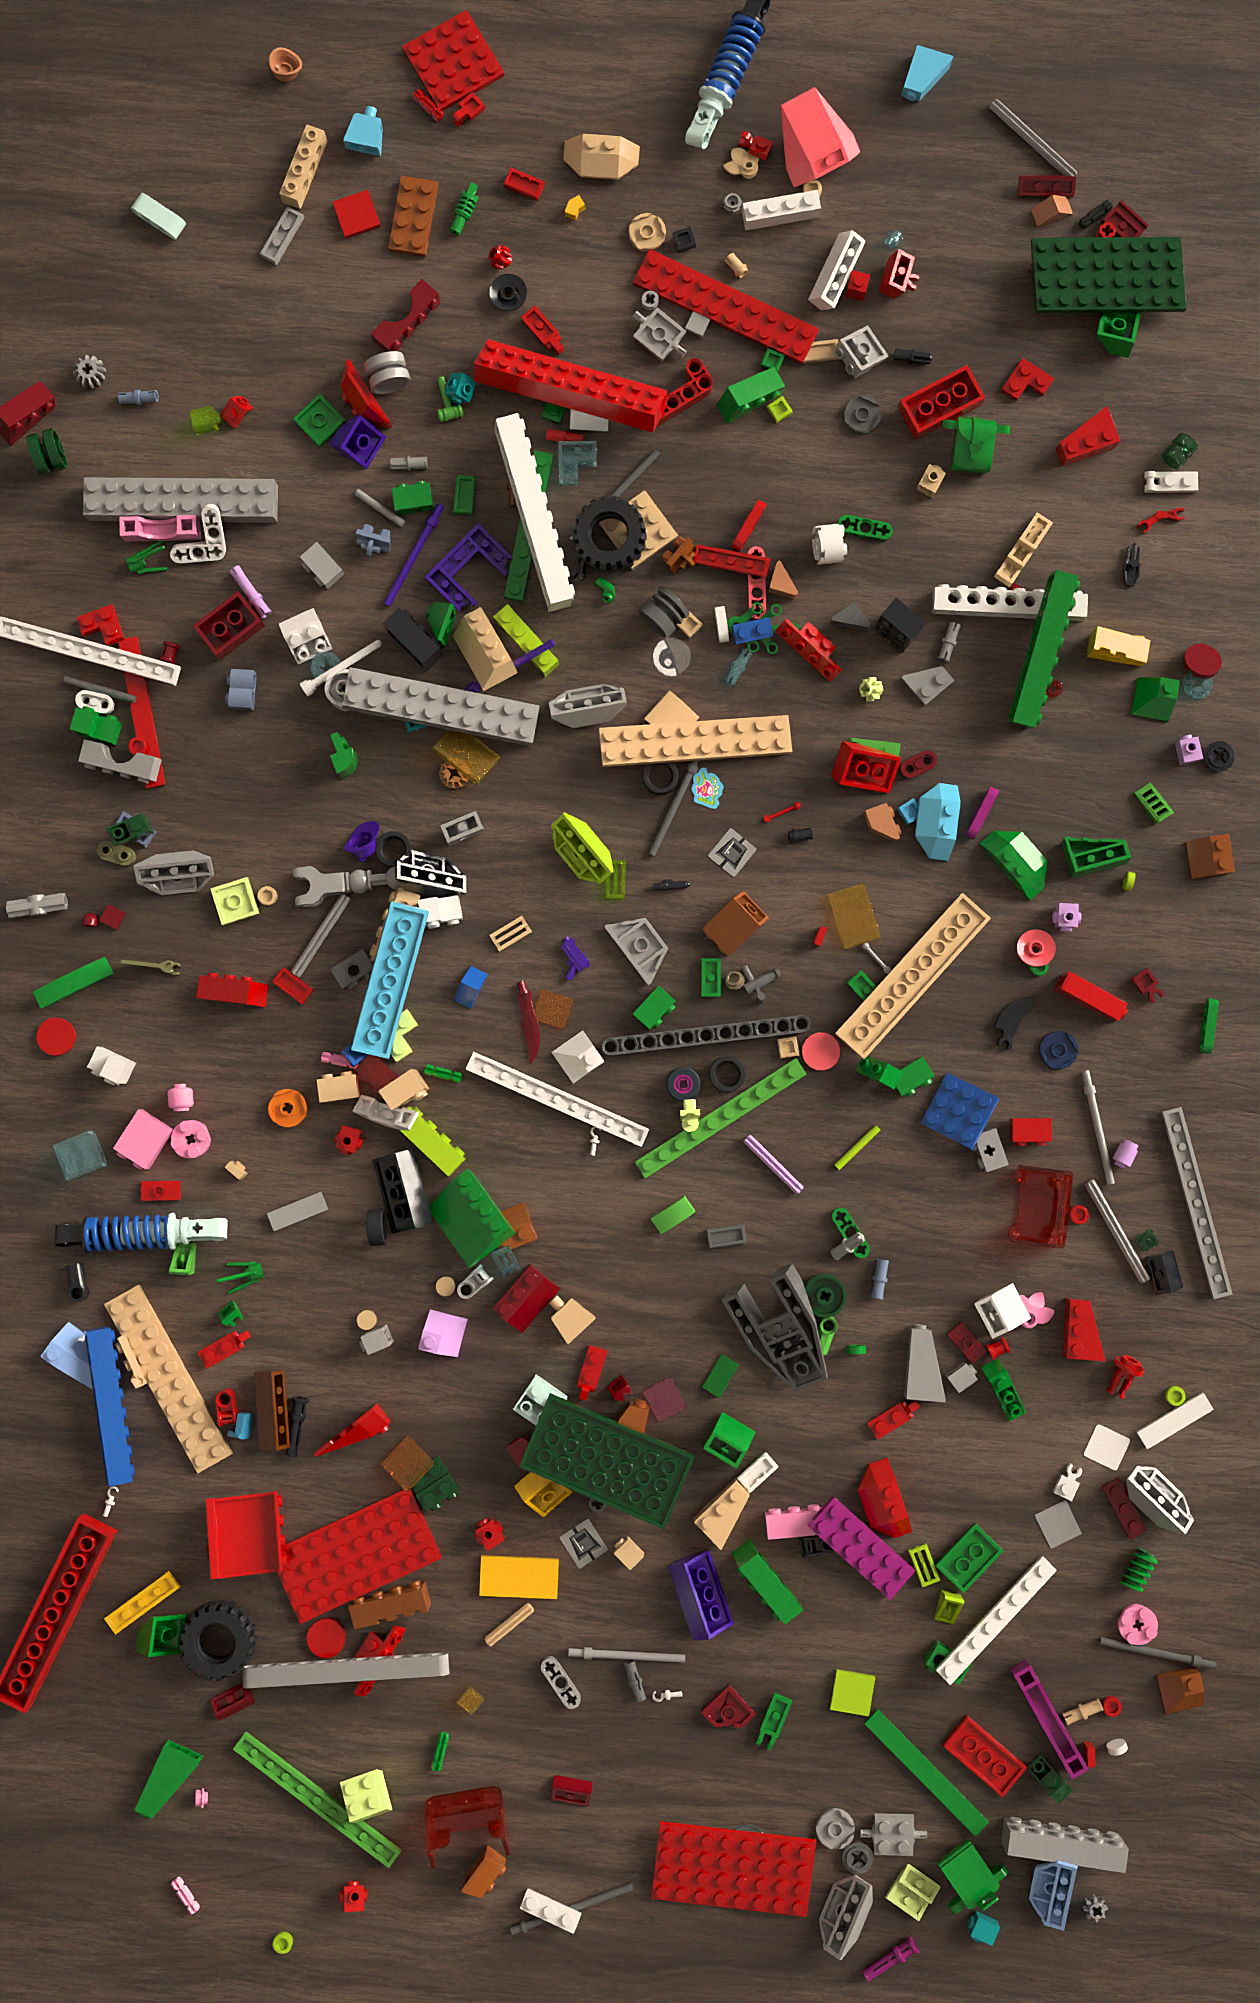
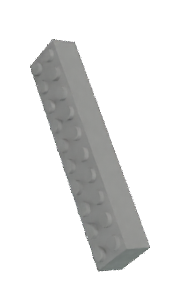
(167, 497)
(440, 706)

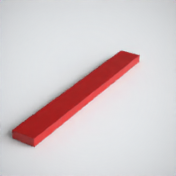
(142, 710)

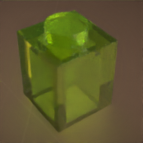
(205, 419)

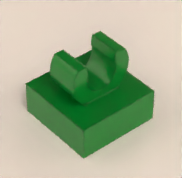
(229, 1313)

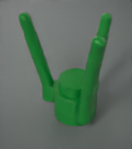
(137, 560)
(253, 1272)

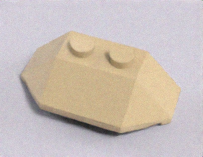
(601, 156)

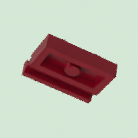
(1125, 221)

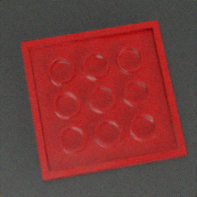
(453, 61)

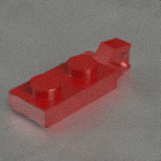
(542, 329)
(223, 1348)
(591, 1370)
(892, 1418)

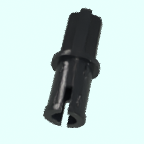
(912, 356)

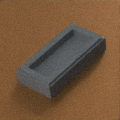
(726, 1236)

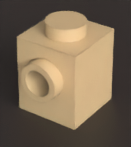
(931, 480)
(628, 1552)

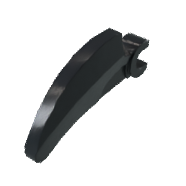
(1011, 1017)

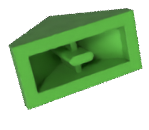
(183, 1259)

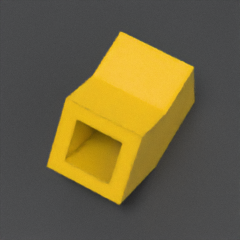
(574, 207)

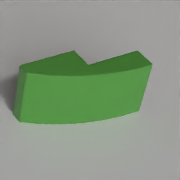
(673, 1214)

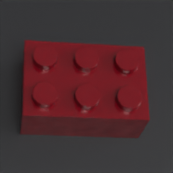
(229, 625)

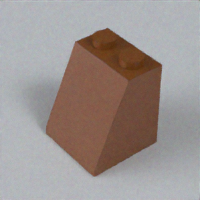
(735, 923)
(634, 1415)

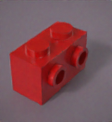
(1030, 1130)

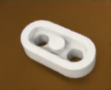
(96, 701)

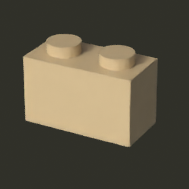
(338, 1088)

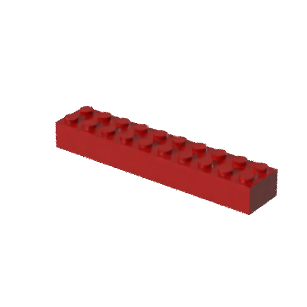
(570, 385)
(55, 1612)

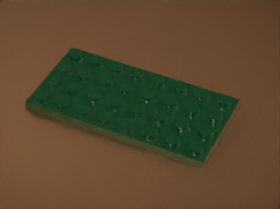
(1108, 275)
(607, 1461)

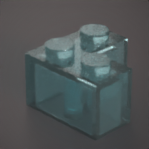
(574, 455)

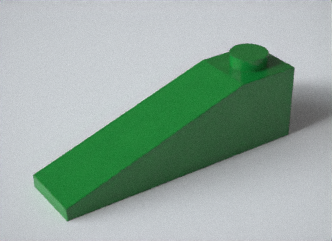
(1118, 332)

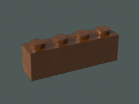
(272, 1410)

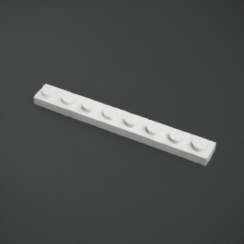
(995, 1620)

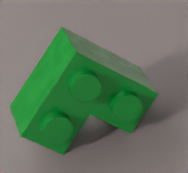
(92, 726)

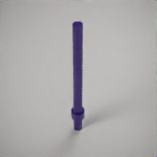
(431, 523)
(475, 686)

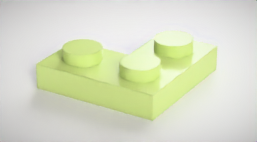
(400, 1047)

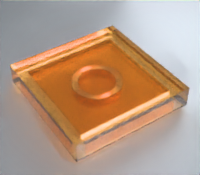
(407, 1463)

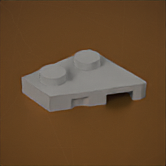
(928, 683)

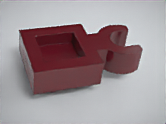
(1145, 983)

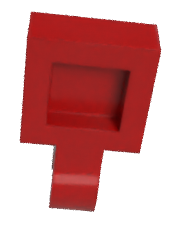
(470, 108)
(757, 147)

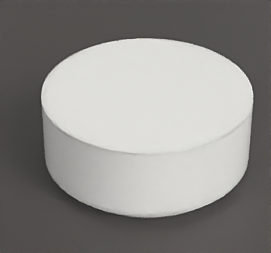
(1117, 1747)

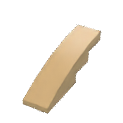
(1023, 549)

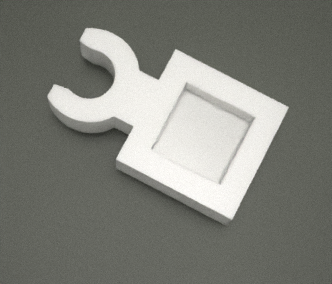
(1066, 1485)

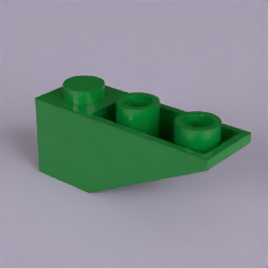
(1003, 1389)

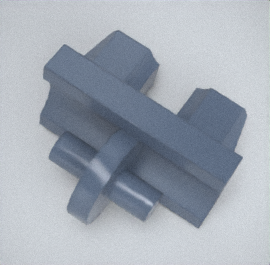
(373, 542)

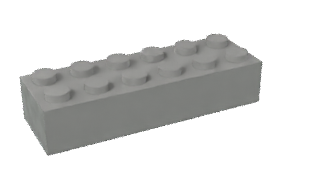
(1064, 1844)

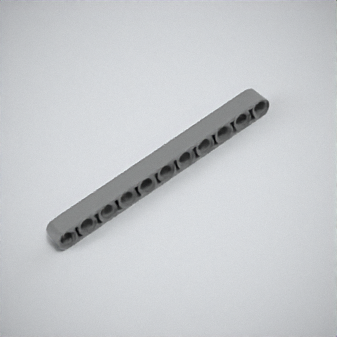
(346, 1670)

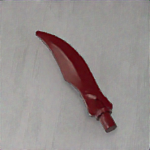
(529, 1021)

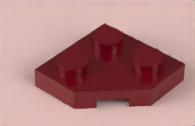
(728, 1709)

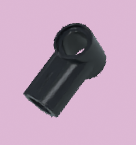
(75, 1280)

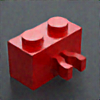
(897, 275)

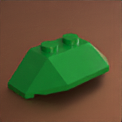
(1018, 860)

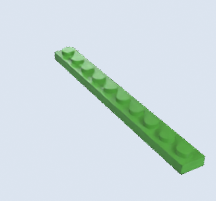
(721, 1117)
(316, 1799)

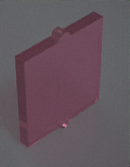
(664, 1399)

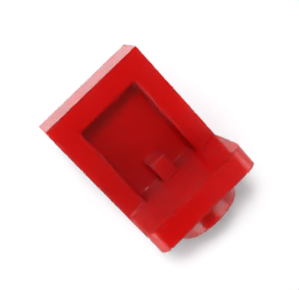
(235, 410)

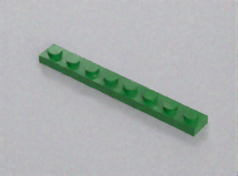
(522, 555)

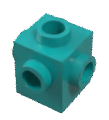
(460, 388)

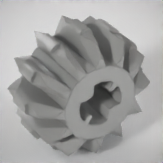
(96, 371)

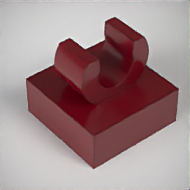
(619, 1388)

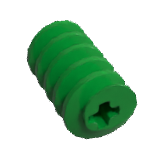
(1139, 1570)

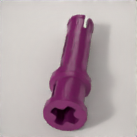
(901, 1957)

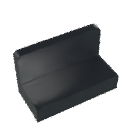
(1164, 1272)

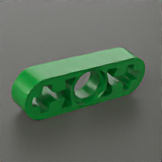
(852, 519)
(1208, 1026)
(847, 1217)

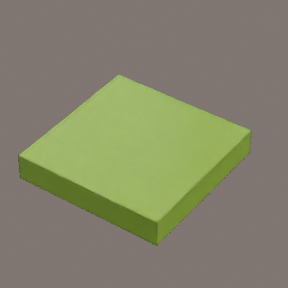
(852, 1692)

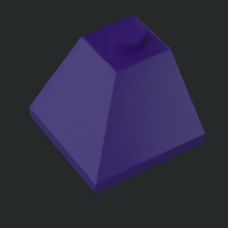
(358, 441)

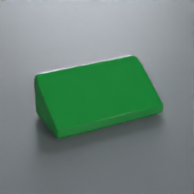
(720, 1375)

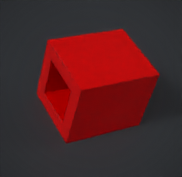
(857, 285)

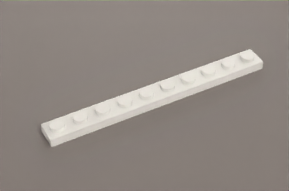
(89, 651)
(557, 1099)

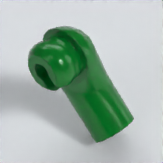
(608, 590)

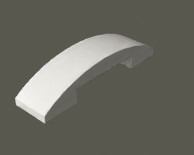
(382, 1114)

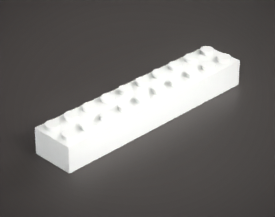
(533, 512)

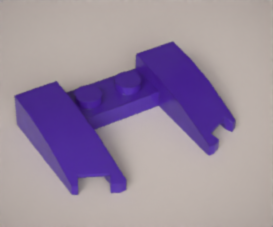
(475, 542)

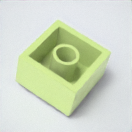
(366, 1796)

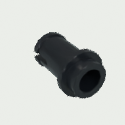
(799, 835)

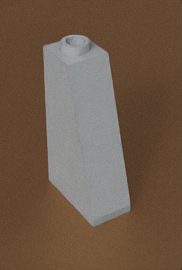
(922, 1368)

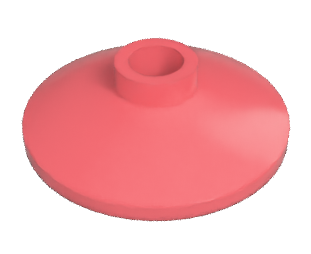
(1040, 940)

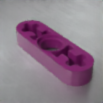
(982, 813)

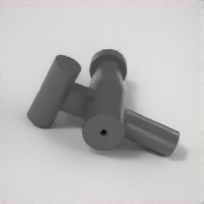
(759, 982)

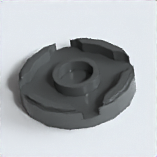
(862, 415)

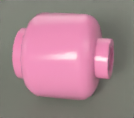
(180, 1097)

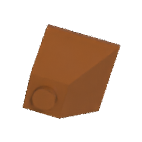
(1181, 1689)

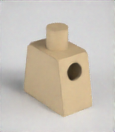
(570, 1318)

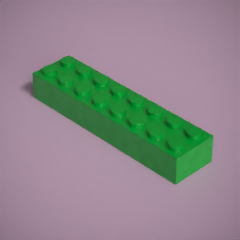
(1043, 649)

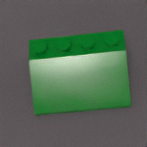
(470, 1218)

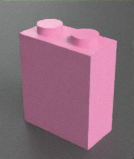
(143, 1139)

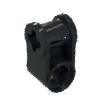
(816, 1546)

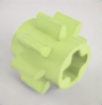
(871, 689)

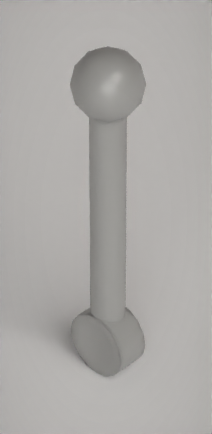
(886, 970)

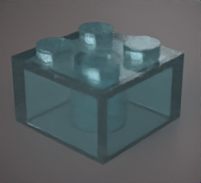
(80, 1155)

